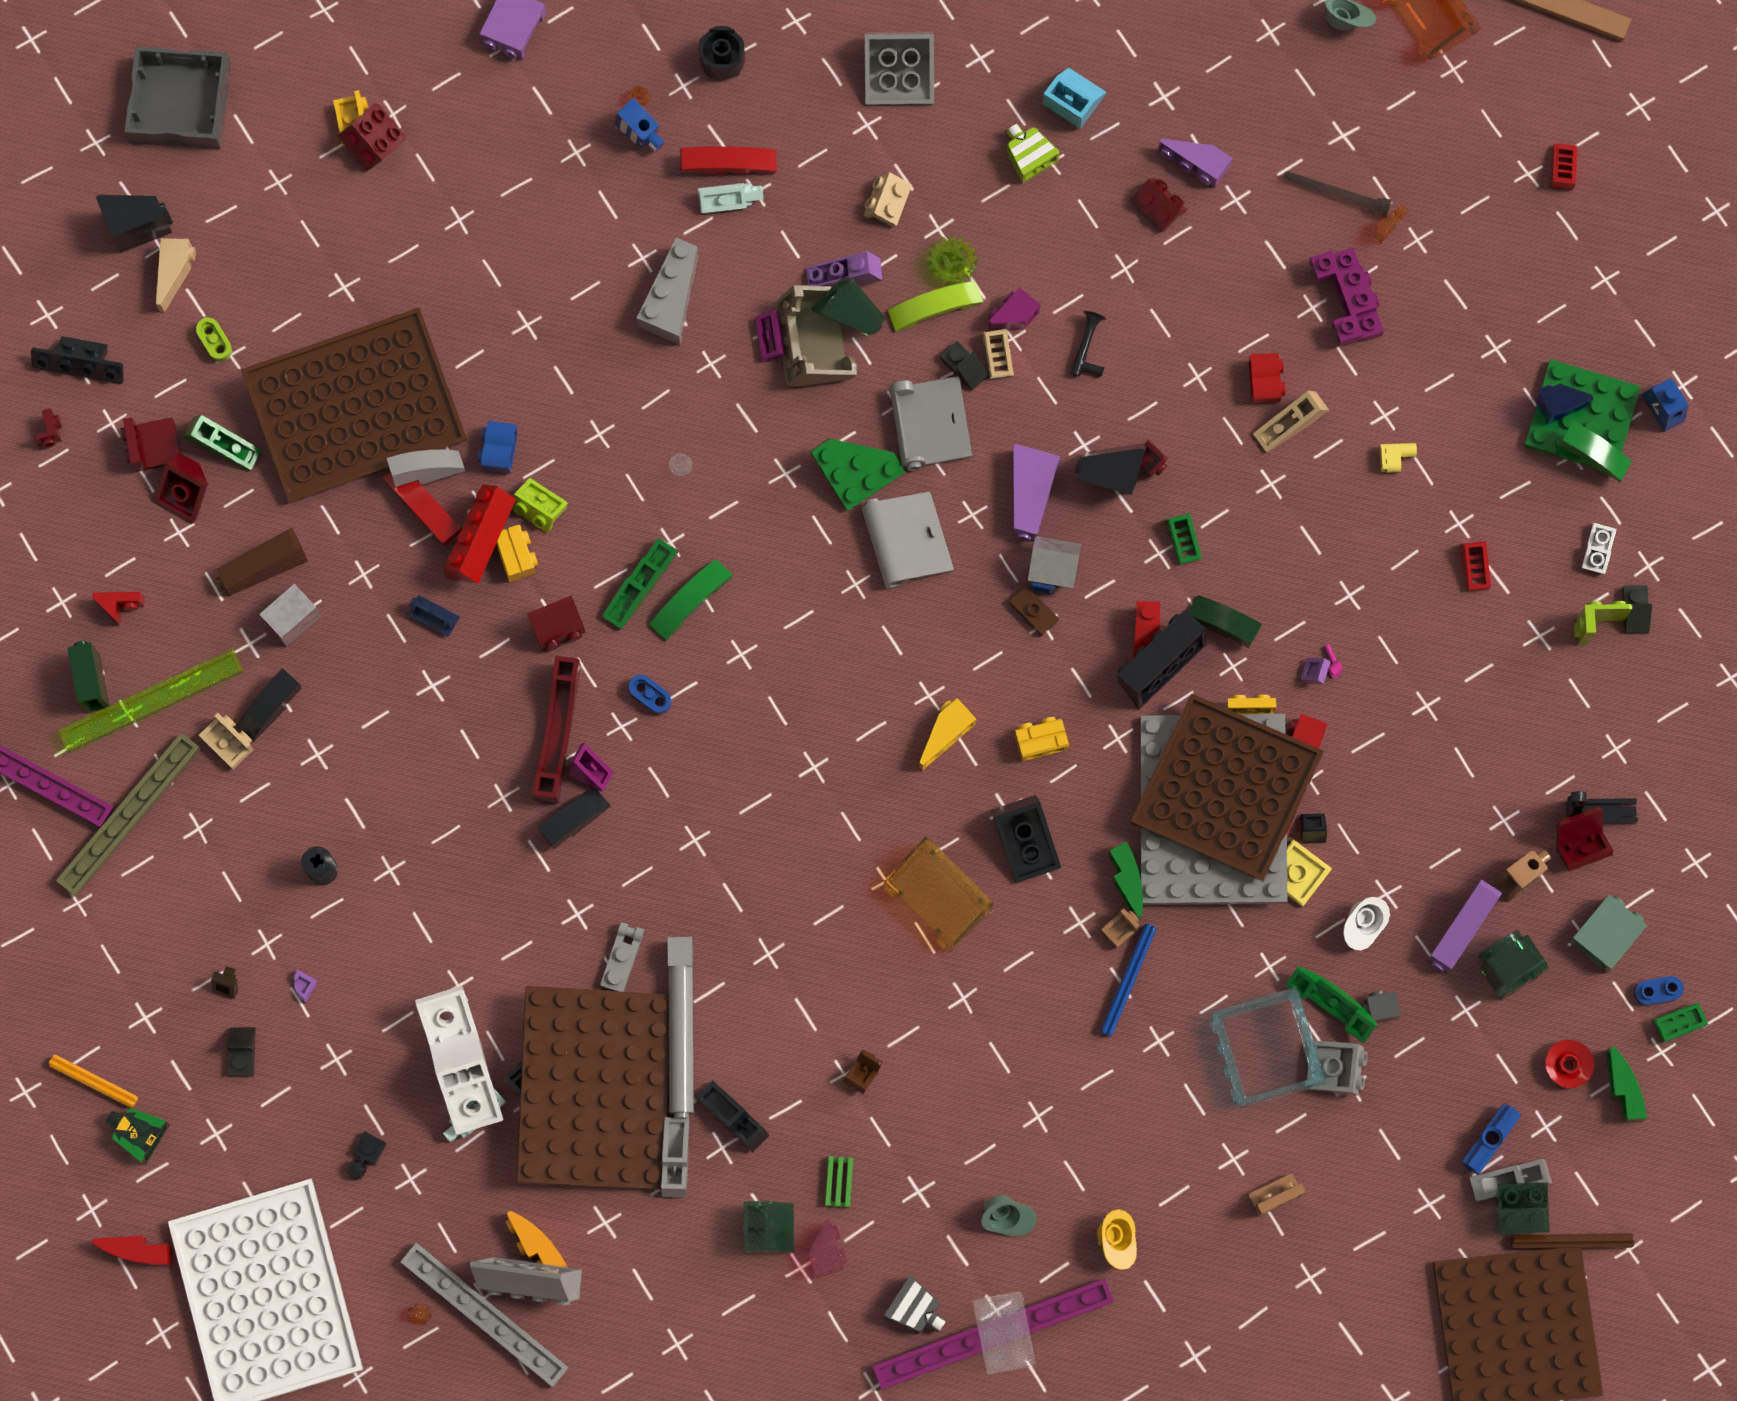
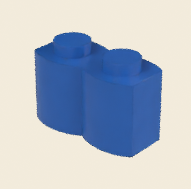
(498, 447)

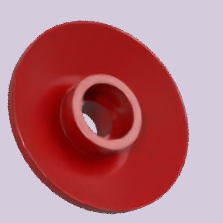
(1578, 1055)

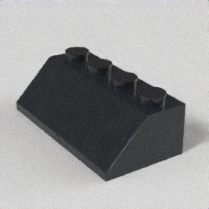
(1162, 658)

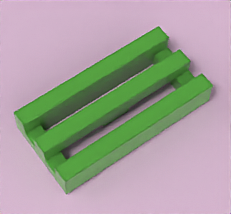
(840, 1160)

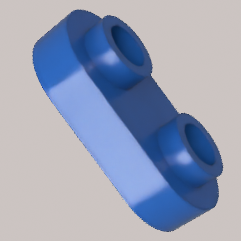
(650, 695)
(1659, 991)

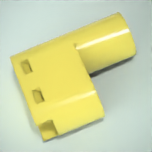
(1392, 453)

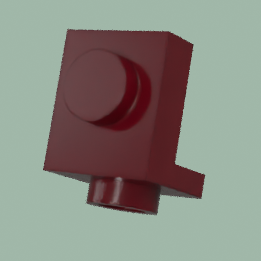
(52, 425)
(1154, 460)

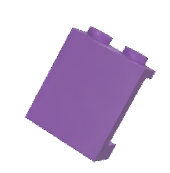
(512, 26)

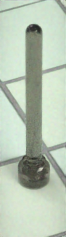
(1380, 205)

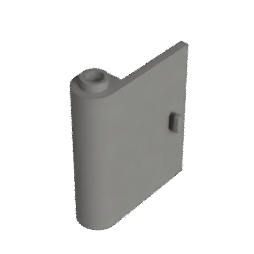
(926, 424)
(902, 538)

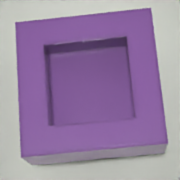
(1315, 670)

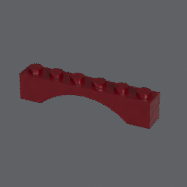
(558, 728)

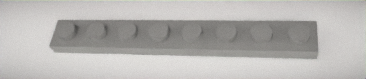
(484, 1315)

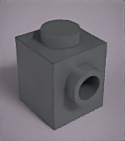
(1382, 1006)

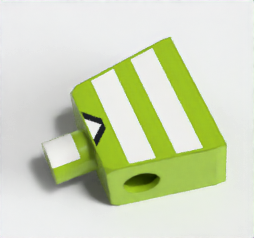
(1030, 152)

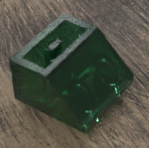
(1521, 1208)
(768, 1227)

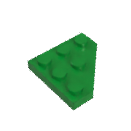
(855, 469)

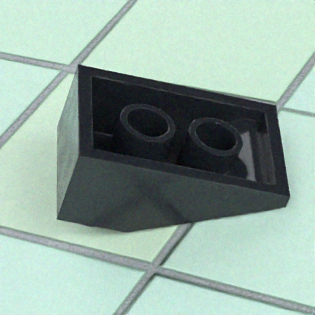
(1026, 838)

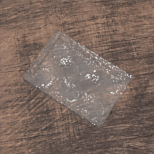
(1004, 1333)

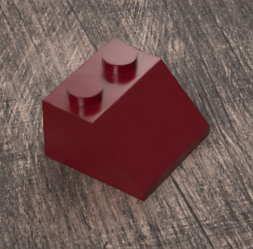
(556, 624)

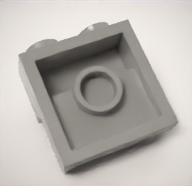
(1341, 1067)

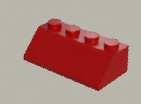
(479, 534)

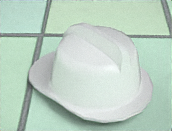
(1365, 922)

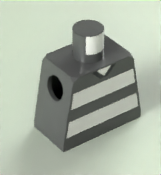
(915, 1308)

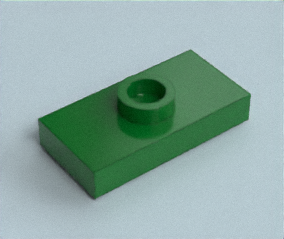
(1680, 1022)

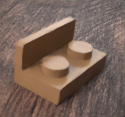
(1276, 1194)

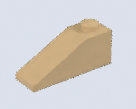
(173, 268)
(1291, 420)

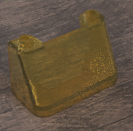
(939, 893)

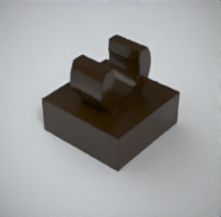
(225, 983)

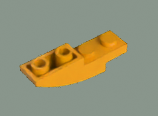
(533, 1241)

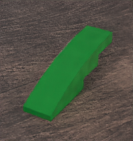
(640, 583)

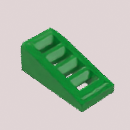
(1186, 518)

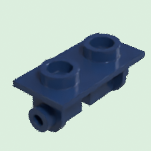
(432, 615)

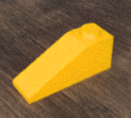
(949, 727)

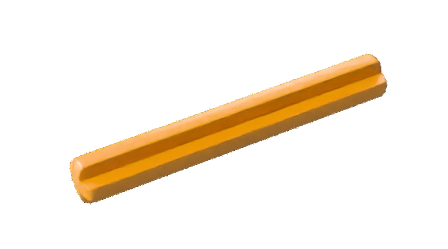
(93, 1081)

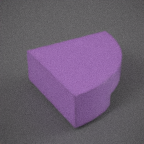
(304, 985)

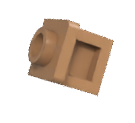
(1121, 927)

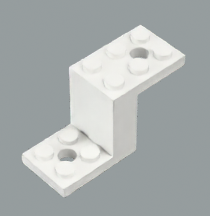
(459, 1060)

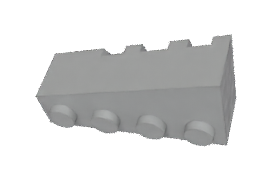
(670, 294)

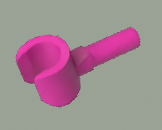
(1335, 667)

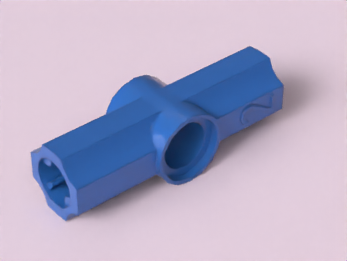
(1499, 1126)

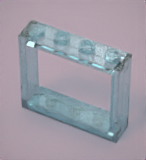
(1225, 1049)

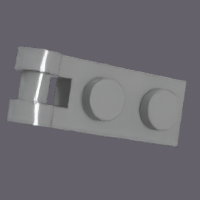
(622, 958)

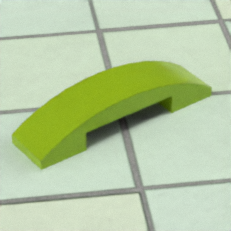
(933, 304)

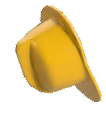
(1118, 1239)

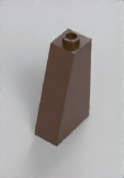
(262, 563)

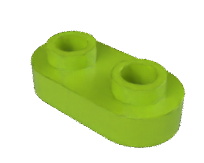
(215, 340)

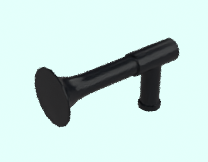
(1079, 363)

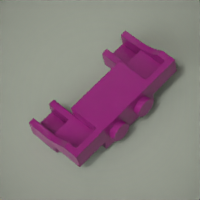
(1354, 294)

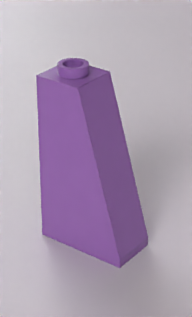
(1032, 484)
(1464, 927)

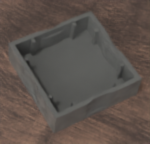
(178, 97)

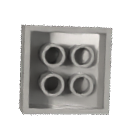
(899, 68)

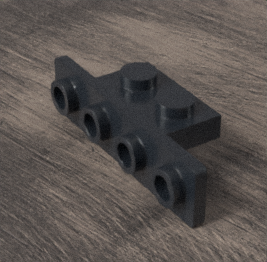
(78, 359)

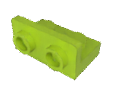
(538, 505)

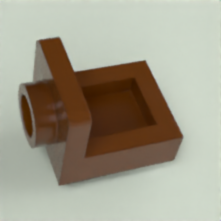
(863, 1071)

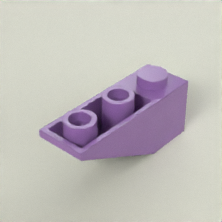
(1201, 159)
(862, 267)

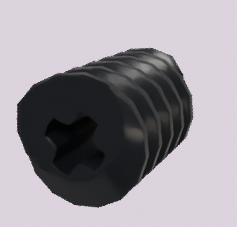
(326, 864)

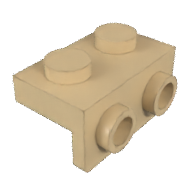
(887, 198)
(226, 741)

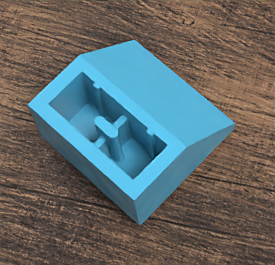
(1073, 97)

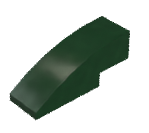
(1225, 620)

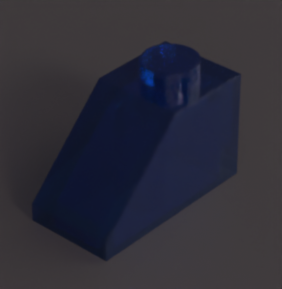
(1560, 401)

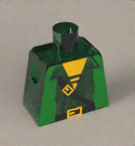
(137, 1132)

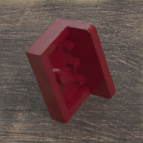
(1159, 203)

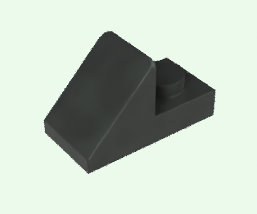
(964, 365)
(1640, 617)
(241, 1051)

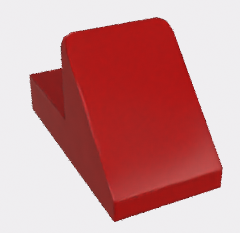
(113, 601)

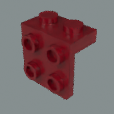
(372, 136)
(150, 443)
(1582, 839)

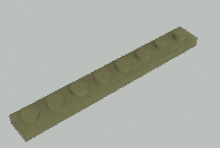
(128, 814)

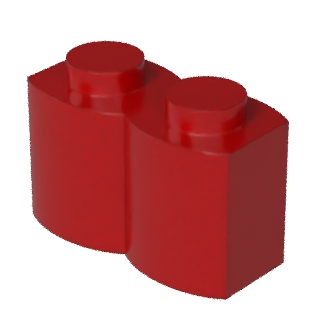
(1265, 378)

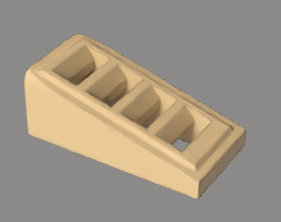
(987, 336)

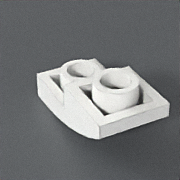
(1598, 548)

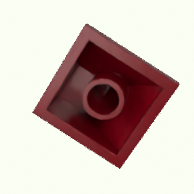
(182, 487)

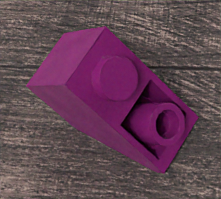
(1016, 312)

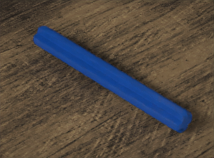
(1128, 980)

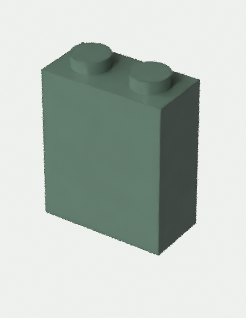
(1608, 933)

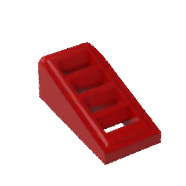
(1562, 182)
(1483, 556)

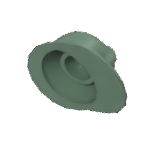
(1348, 14)
(1007, 1216)

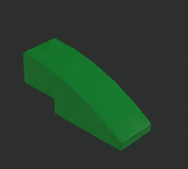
(1595, 451)
(1128, 878)
(1625, 1086)

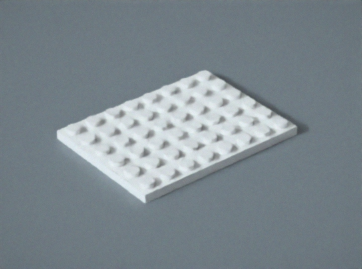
(265, 1295)

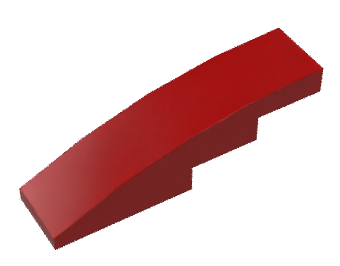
(728, 159)
(425, 509)

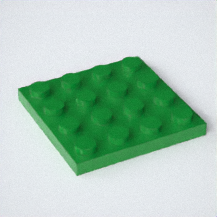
(1606, 416)

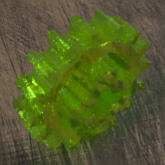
(959, 265)

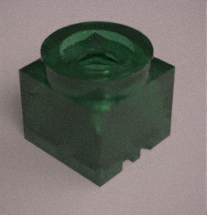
(1512, 963)

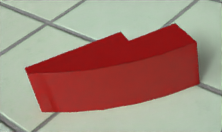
(135, 1250)

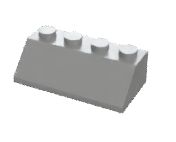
(527, 1279)

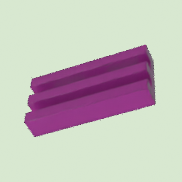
(773, 334)

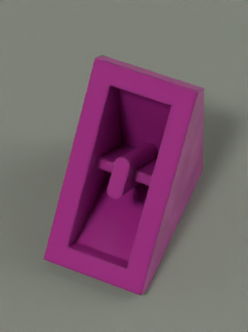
(589, 769)

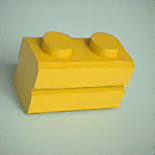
(515, 553)
(1041, 739)

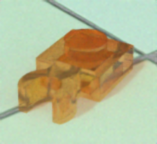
(1386, 226)

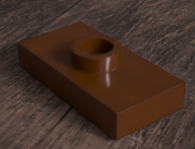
(1033, 610)

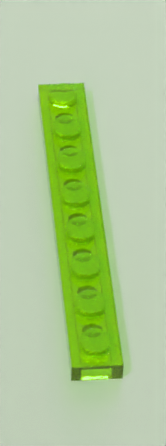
(151, 700)

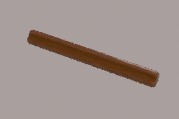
(1583, 1241)

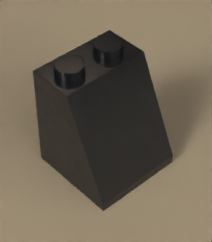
(134, 219)
(1112, 467)

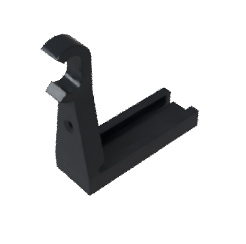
(1612, 808)

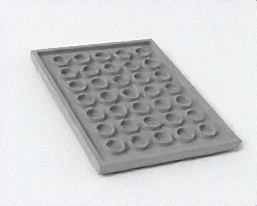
(1185, 877)

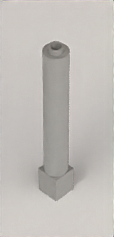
(680, 1026)

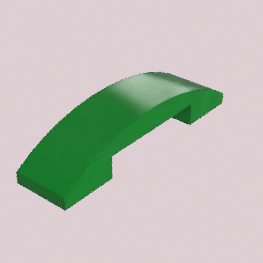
(690, 598)
(1335, 1001)

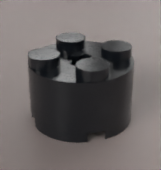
(721, 65)

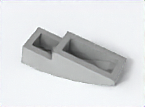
(424, 466)
(675, 1157)
(1485, 1185)

